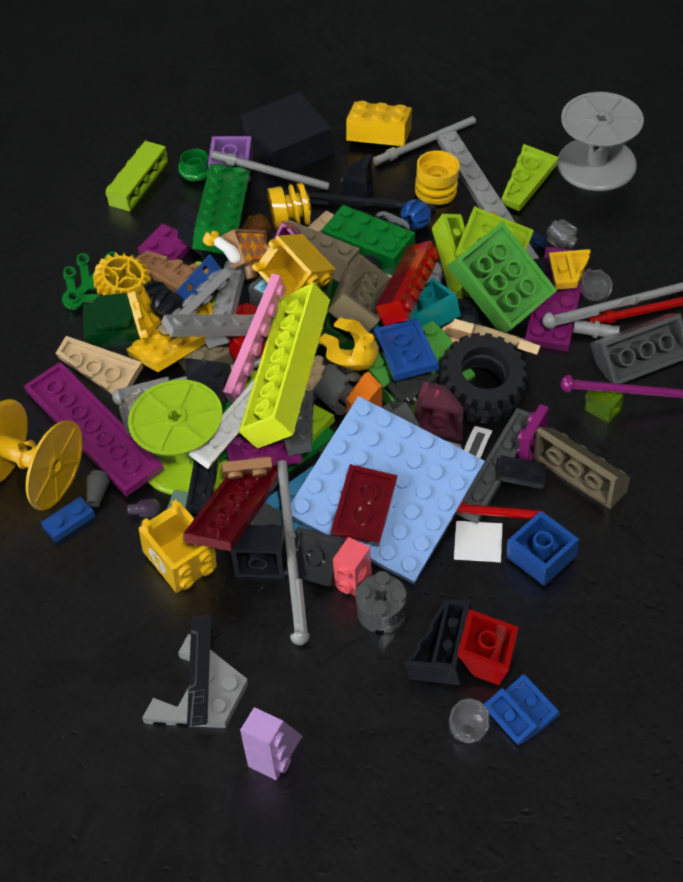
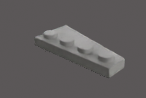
(216, 280)

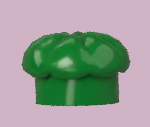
(194, 165)

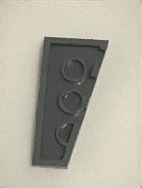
(302, 437)

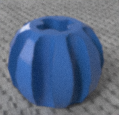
(416, 213)

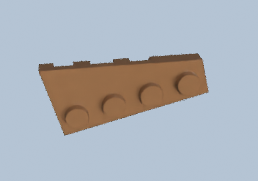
(170, 272)

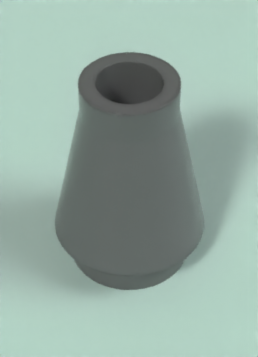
(96, 486)

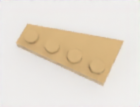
(99, 365)

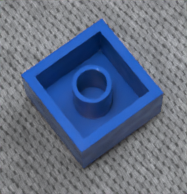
(542, 547)

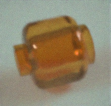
(257, 222)

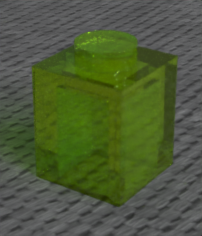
(604, 404)

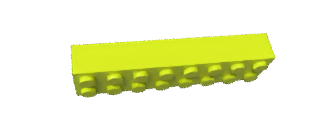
(285, 367)

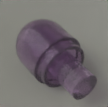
(145, 508)

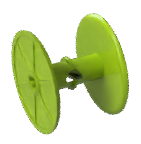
(172, 423)

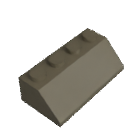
(335, 251)
(580, 466)

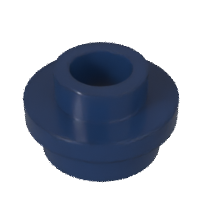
(538, 240)

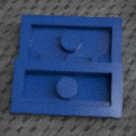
(521, 710)

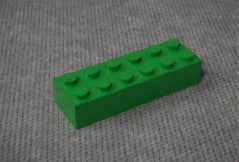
(221, 203)

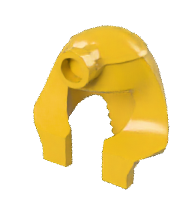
(361, 356)

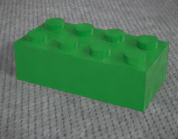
(371, 235)

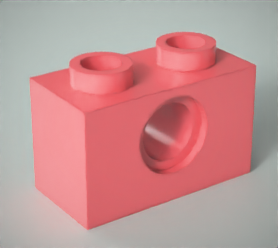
(351, 565)

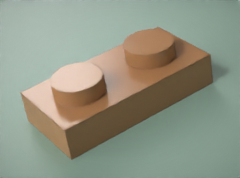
(256, 467)

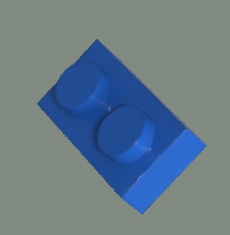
(67, 519)

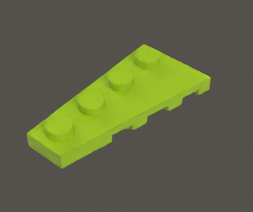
(530, 172)

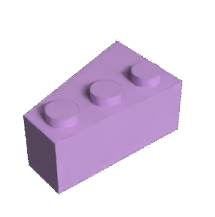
(268, 743)

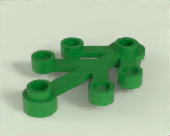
(86, 280)

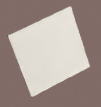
(478, 541)

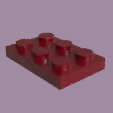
(364, 505)

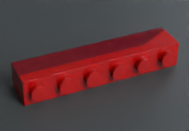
(407, 283)

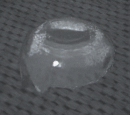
(595, 285)
(469, 721)

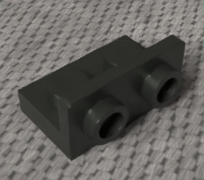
(408, 389)

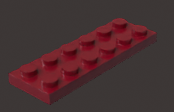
(231, 510)

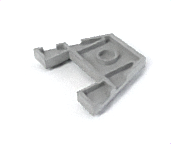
(225, 692)

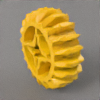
(119, 274)

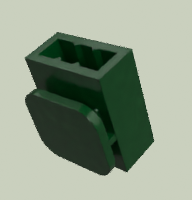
(109, 321)

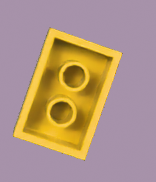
(379, 123)

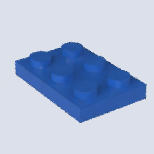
(406, 349)

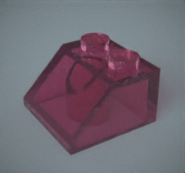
(439, 411)

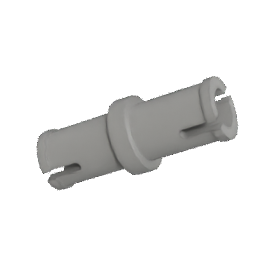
(594, 329)

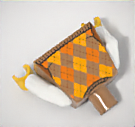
(241, 248)

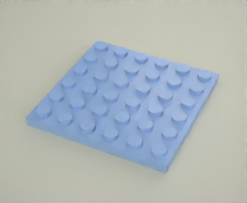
(427, 492)

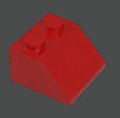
(487, 646)

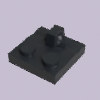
(315, 556)

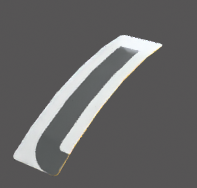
(477, 441)

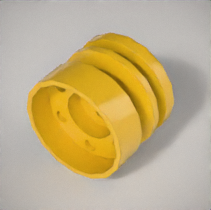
(437, 177)
(289, 206)

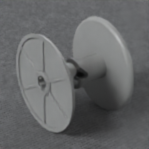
(601, 127)

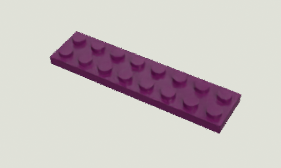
(102, 433)

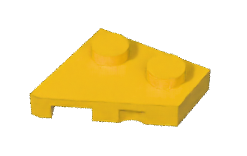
(568, 267)
(144, 318)

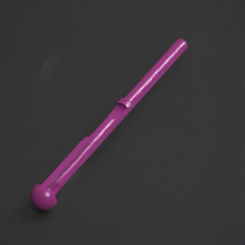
(568, 383)

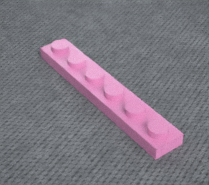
(253, 341)

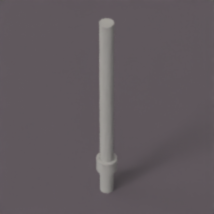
(393, 153)
(232, 160)

